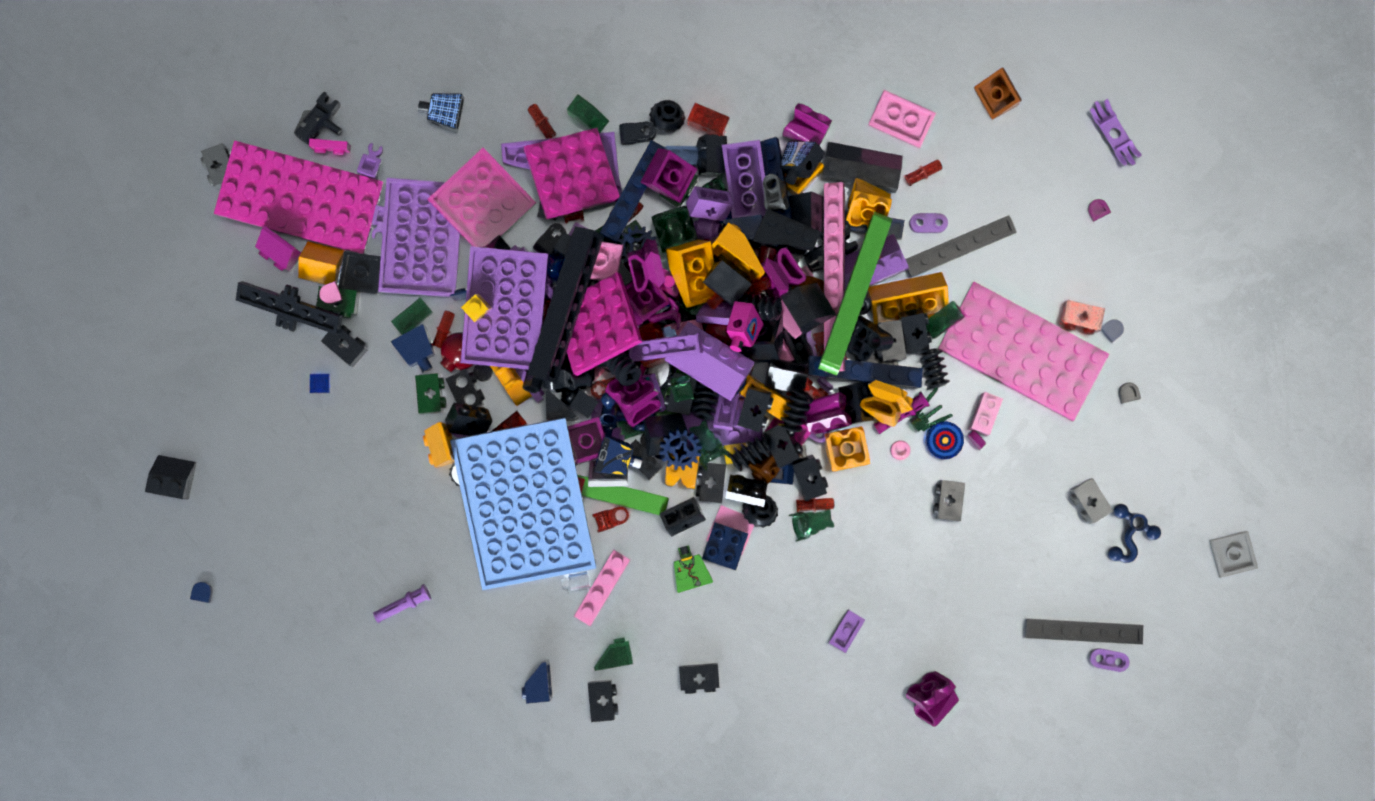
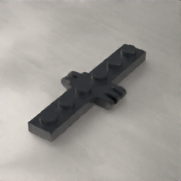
(288, 308)

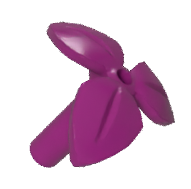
(672, 314)

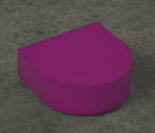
(1097, 209)
(977, 440)

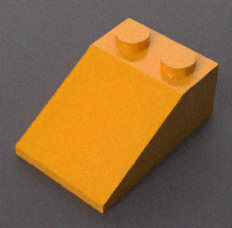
(736, 248)
(689, 267)
(439, 443)

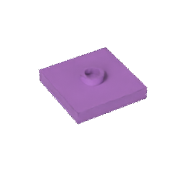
(714, 316)

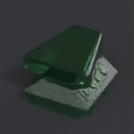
(674, 227)

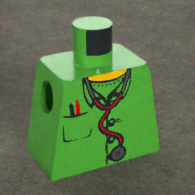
(690, 571)

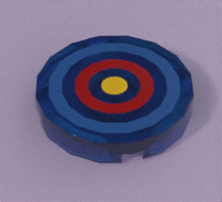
(944, 440)

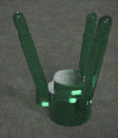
(920, 421)

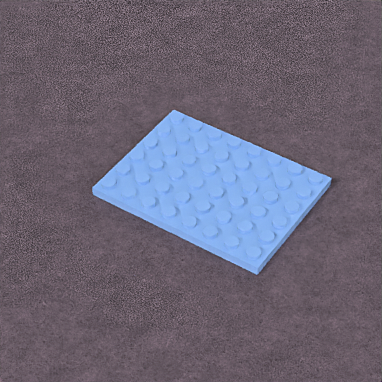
(523, 503)

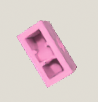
(985, 413)

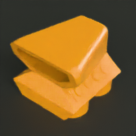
(864, 201)
(887, 403)
(847, 448)
(687, 476)

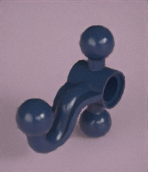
(612, 414)
(1152, 532)

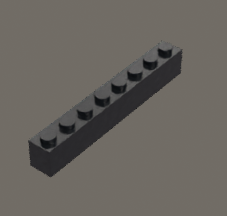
(565, 304)

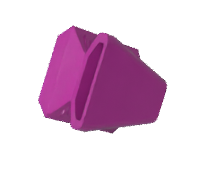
(807, 125)
(646, 265)
(782, 273)
(635, 400)
(828, 414)
(933, 697)

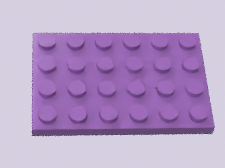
(417, 242)
(516, 291)

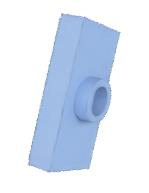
(687, 153)

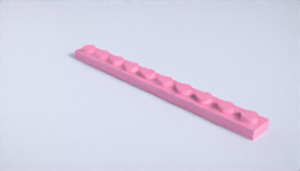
(834, 251)

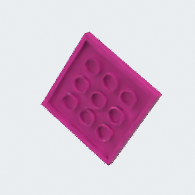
(571, 173)
(481, 200)
(603, 325)

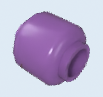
(707, 228)

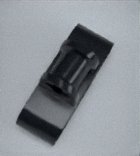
(868, 338)
(570, 380)

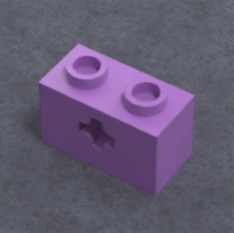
(709, 203)

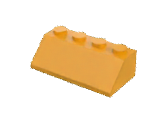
(922, 292)

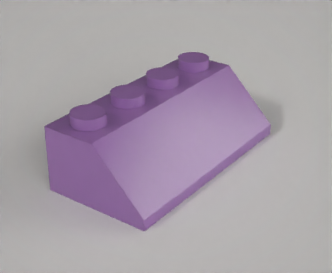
(745, 177)
(889, 263)
(715, 367)
(727, 437)

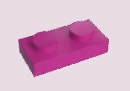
(337, 147)

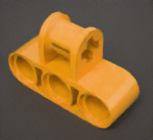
(512, 383)

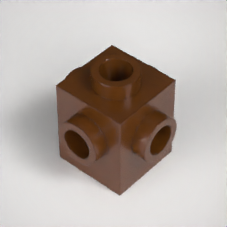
(765, 469)

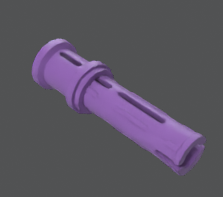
(410, 600)

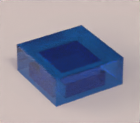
(319, 383)

